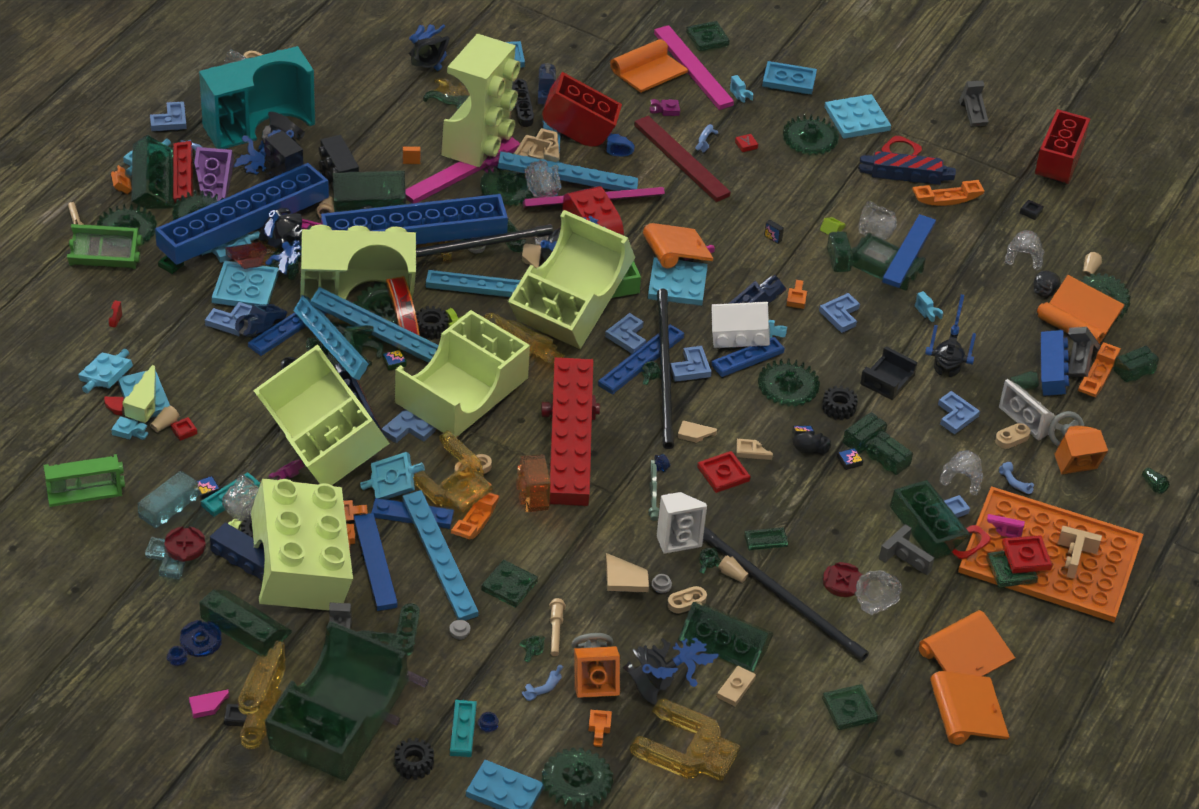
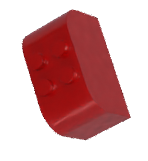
(580, 111)
(1062, 146)
(594, 203)

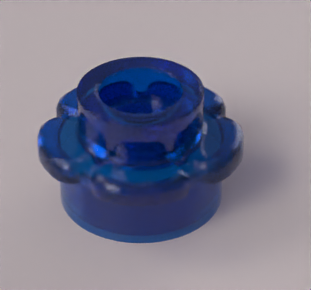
(662, 462)
(177, 655)
(488, 717)

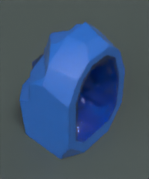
(619, 145)

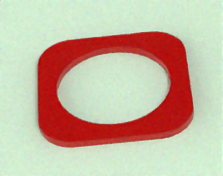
(917, 148)
(984, 541)

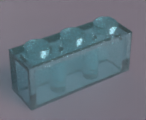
(168, 499)

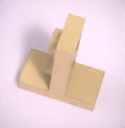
(1077, 541)

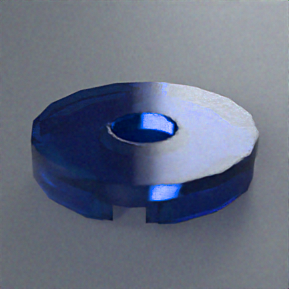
(203, 647)

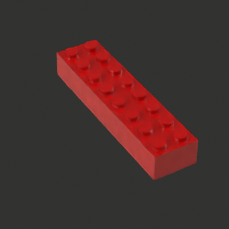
(571, 431)

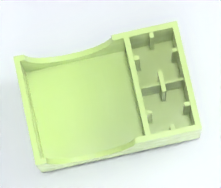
(483, 119)
(348, 258)
(575, 281)
(466, 376)
(321, 417)
(302, 544)

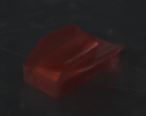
(247, 255)

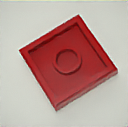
(723, 471)
(1026, 554)

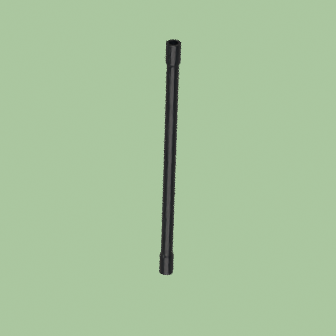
(539, 231)
(667, 434)
(851, 646)

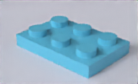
(127, 383)

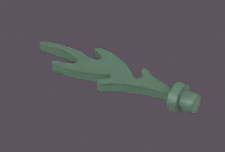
(653, 512)

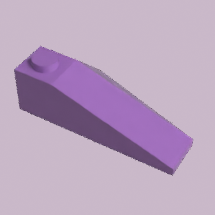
(214, 170)

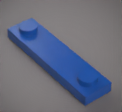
(747, 357)
(398, 512)

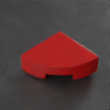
(117, 314)
(114, 404)

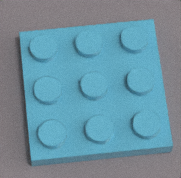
(857, 116)
(683, 281)
(243, 285)

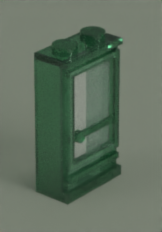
(876, 255)

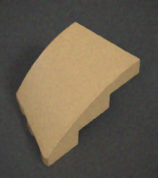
(541, 147)
(625, 576)

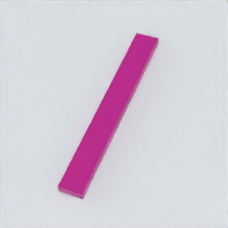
(695, 68)
(451, 175)
(613, 195)

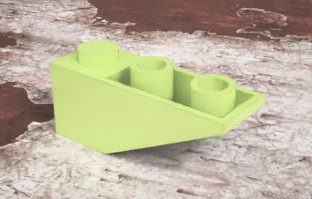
(142, 400)

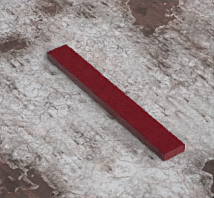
(682, 158)

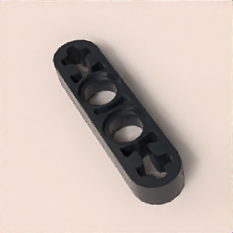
(523, 102)

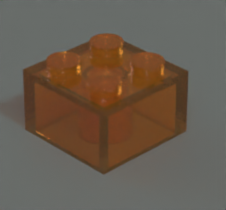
(533, 483)

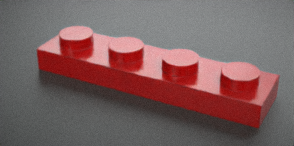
(182, 169)

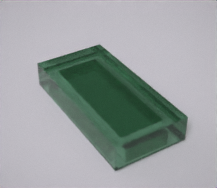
(766, 538)

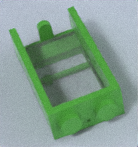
(104, 246)
(84, 480)

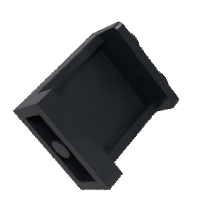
(889, 373)

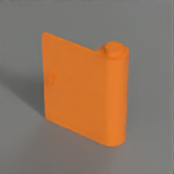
(647, 66)
(675, 242)
(1080, 306)
(968, 646)
(968, 706)

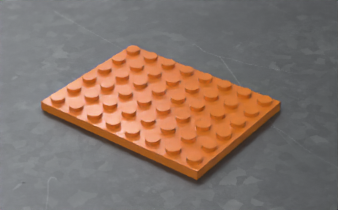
(1099, 576)

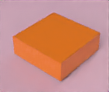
(411, 155)

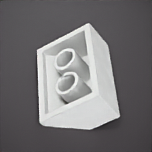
(740, 324)
(1025, 409)
(680, 522)

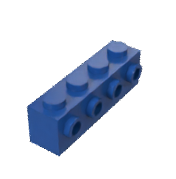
(1053, 362)

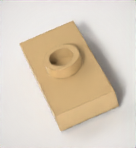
(736, 686)

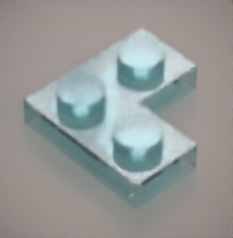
(170, 567)

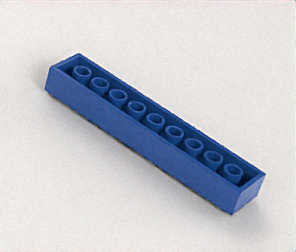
(240, 213)
(430, 220)

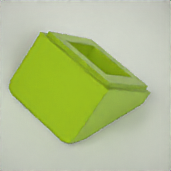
(832, 225)

